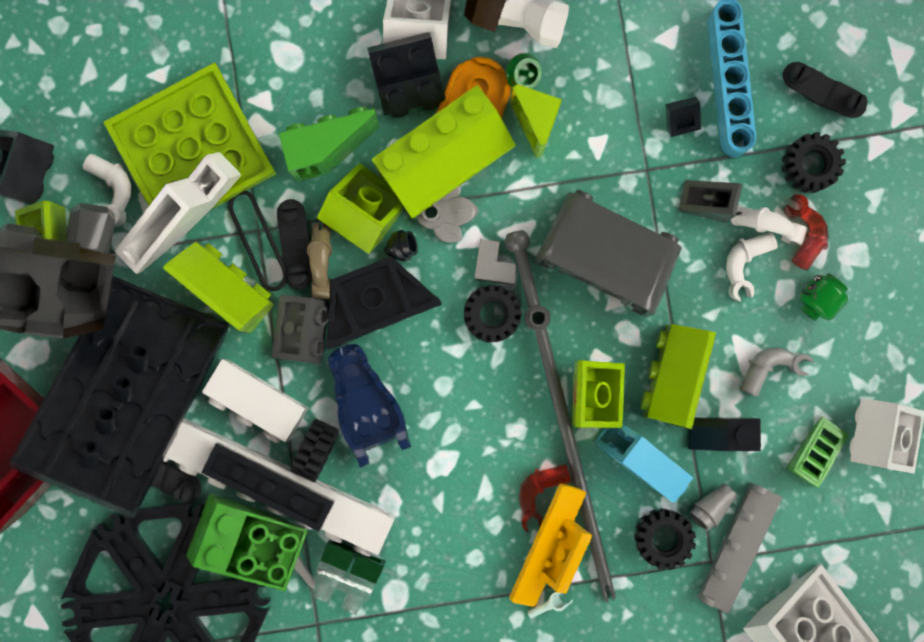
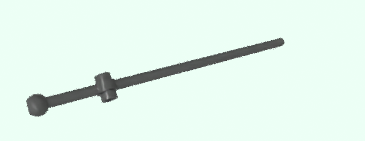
(518, 243)

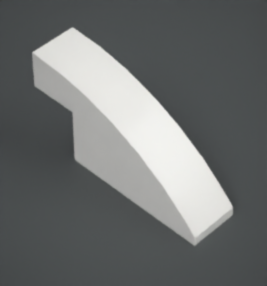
(177, 211)

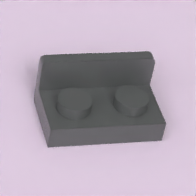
(300, 329)

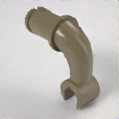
(319, 252)

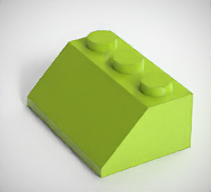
(221, 286)
(677, 375)

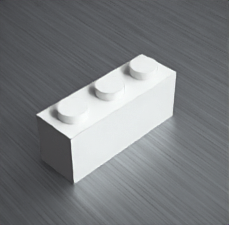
(254, 401)

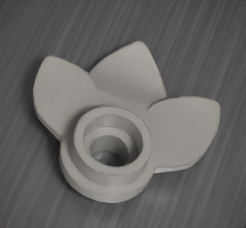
(451, 214)

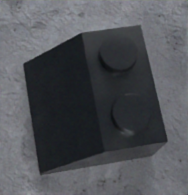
(23, 166)

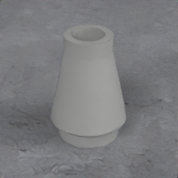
(712, 508)

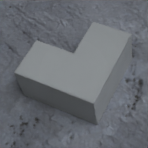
(488, 267)

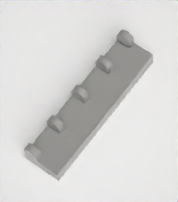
(739, 547)

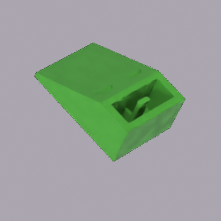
(322, 146)
(245, 543)

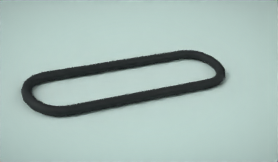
(269, 236)

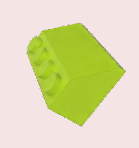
(444, 151)

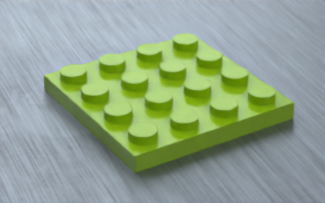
(181, 125)

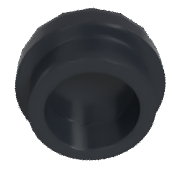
(401, 245)

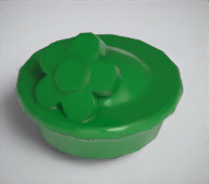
(523, 70)

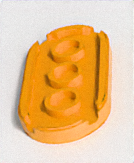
(485, 73)

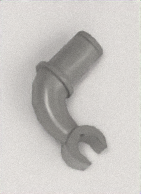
(765, 361)

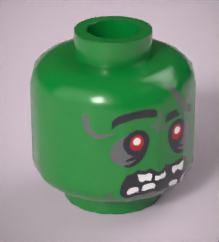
(823, 297)

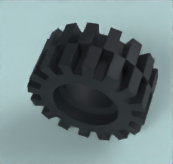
(831, 158)
(492, 294)
(314, 450)
(681, 549)

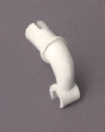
(115, 178)
(766, 220)
(743, 253)

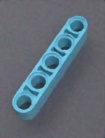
(737, 64)

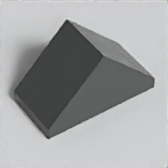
(711, 199)

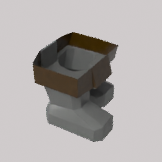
(57, 284)

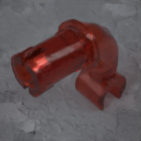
(817, 236)
(535, 484)

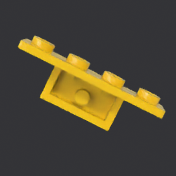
(555, 550)

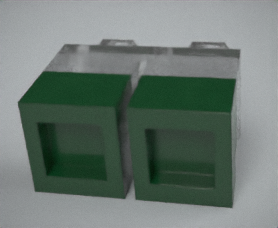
(332, 575)

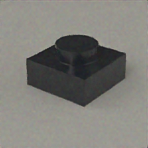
(683, 116)

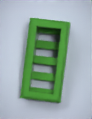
(796, 464)

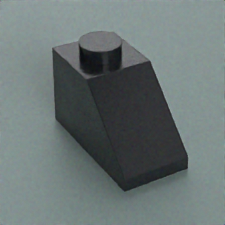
(725, 434)

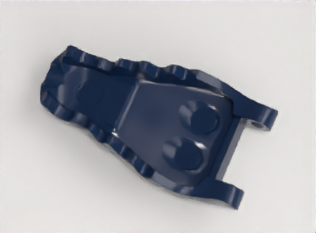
(365, 406)

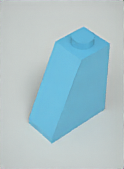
(644, 461)

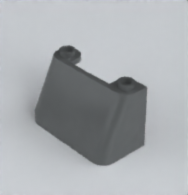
(610, 252)

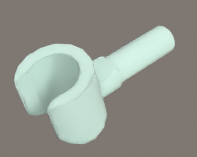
(553, 603)

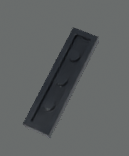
(268, 486)

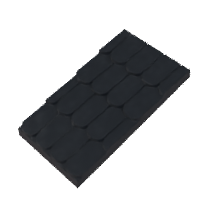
(121, 399)

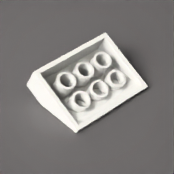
(810, 612)

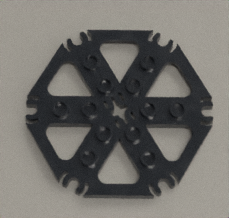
(147, 579)

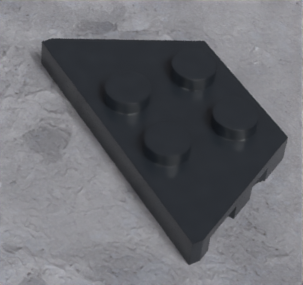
(374, 300)

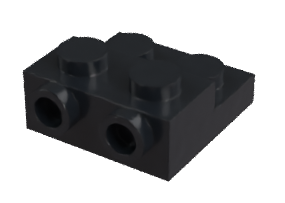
(407, 75)

